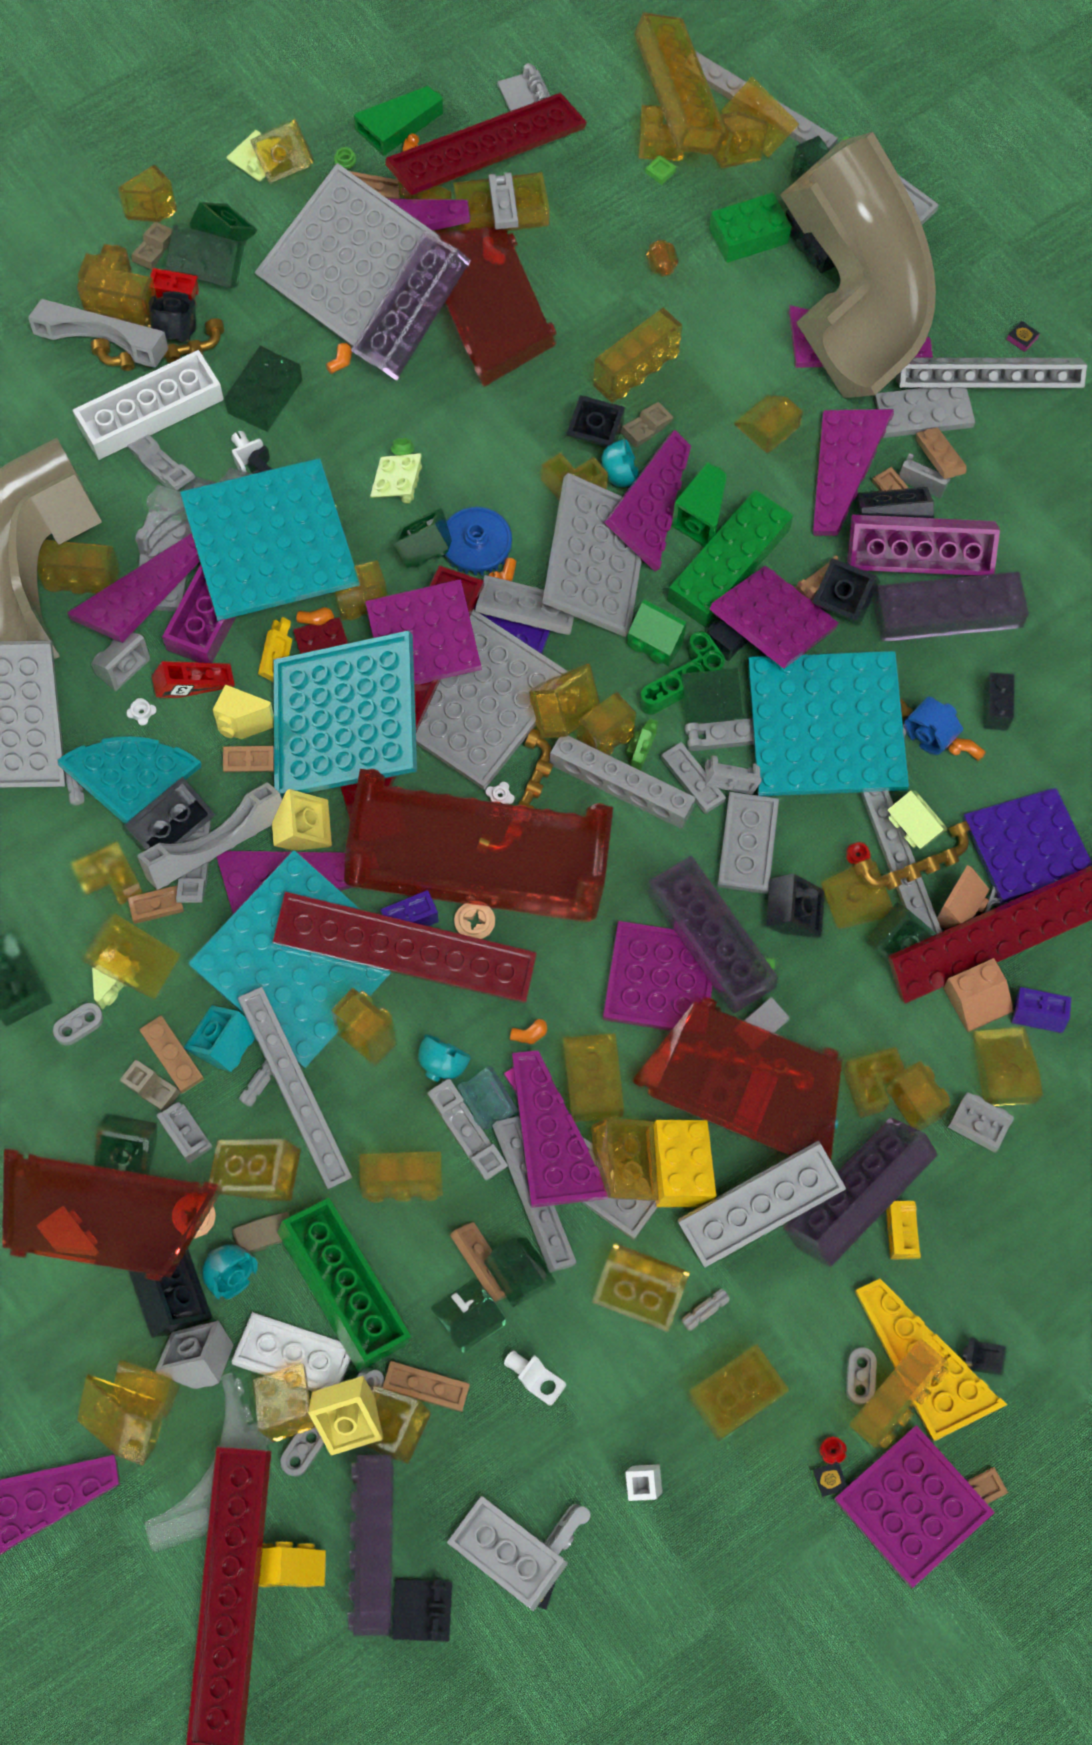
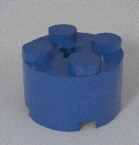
(933, 725)

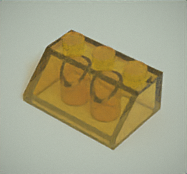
(641, 1287)

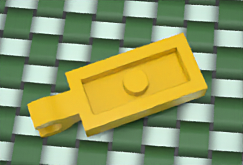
(276, 646)

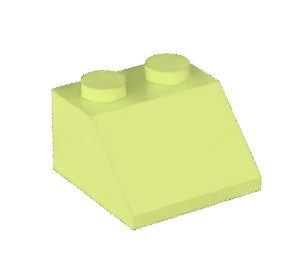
(916, 819)

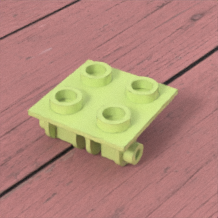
(246, 158)
(397, 477)

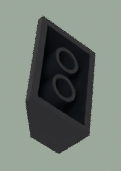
(810, 246)
(897, 503)
(169, 817)
(174, 1301)

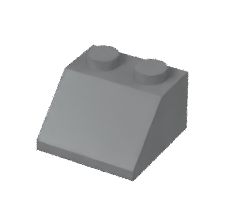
(121, 660)
(196, 1355)

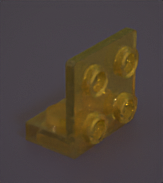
(283, 1403)

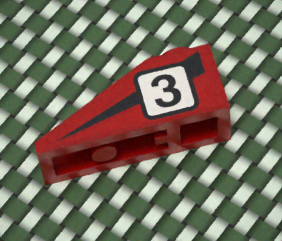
(190, 678)

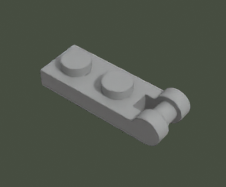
(503, 201)
(720, 734)
(562, 1534)

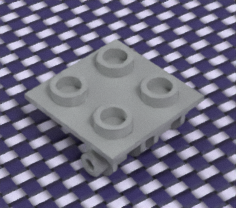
(524, 88)

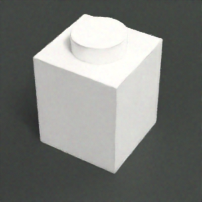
(644, 1482)

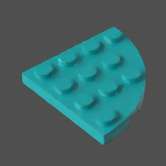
(128, 771)

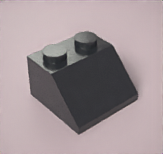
(596, 421)
(846, 591)
(795, 906)

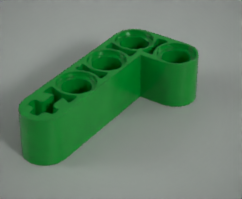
(654, 702)

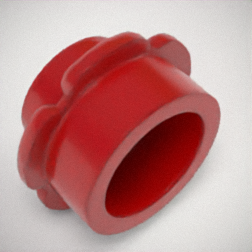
(860, 848)
(833, 1443)

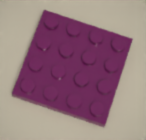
(774, 616)
(439, 625)
(652, 978)
(914, 1506)

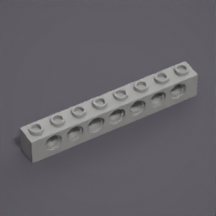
(994, 372)

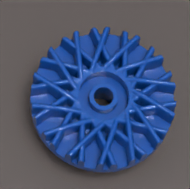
(478, 540)

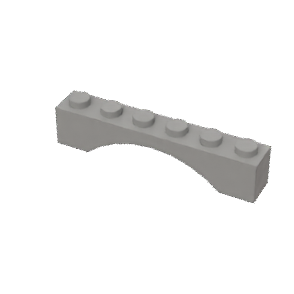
(60, 321)
(170, 861)

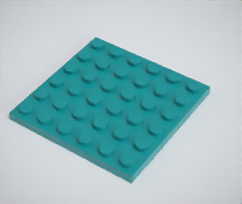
(269, 539)
(344, 714)
(828, 724)
(296, 982)

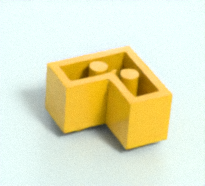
(292, 1566)

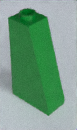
(392, 121)

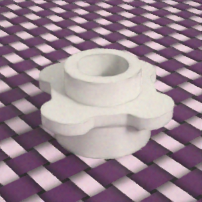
(136, 706)
(503, 789)

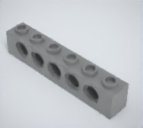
(622, 781)

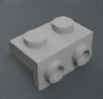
(981, 1121)

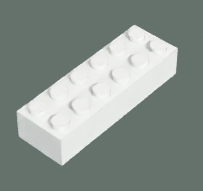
(148, 404)

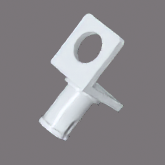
(243, 449)
(533, 1375)

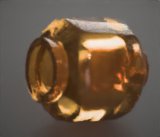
(662, 257)

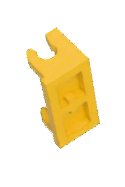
(903, 1230)

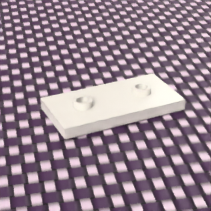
(274, 1345)

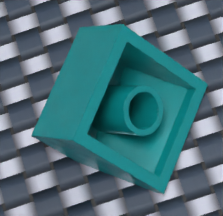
(221, 1038)

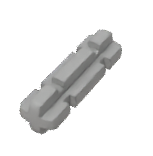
(75, 788)
(256, 1085)
(705, 1309)

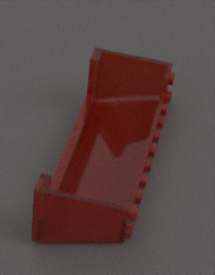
(431, 842)

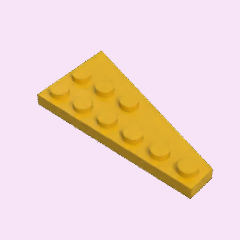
(961, 1394)

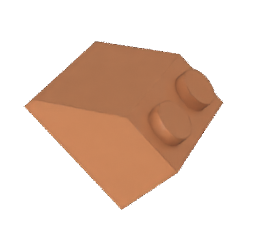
(964, 900)
(979, 995)

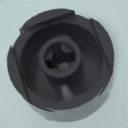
(173, 315)

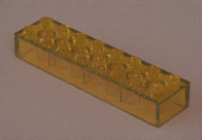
(680, 84)

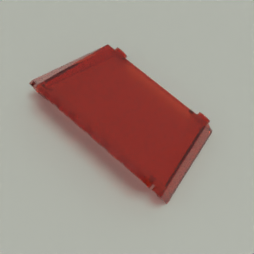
(495, 303)
(747, 1079)
(100, 1214)

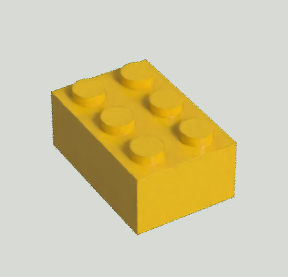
(683, 1163)

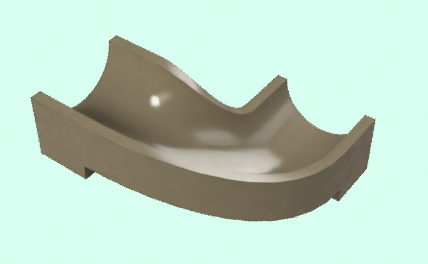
(883, 260)
(36, 499)

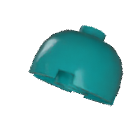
(619, 464)
(441, 1059)
(228, 1270)

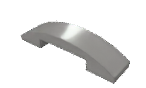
(160, 464)
(193, 885)
(465, 1130)

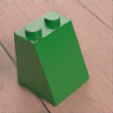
(700, 505)

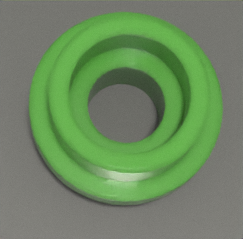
(345, 157)
(402, 446)

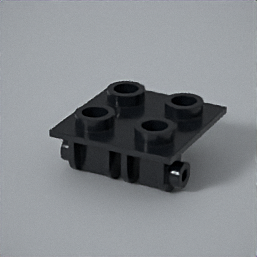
(422, 1610)

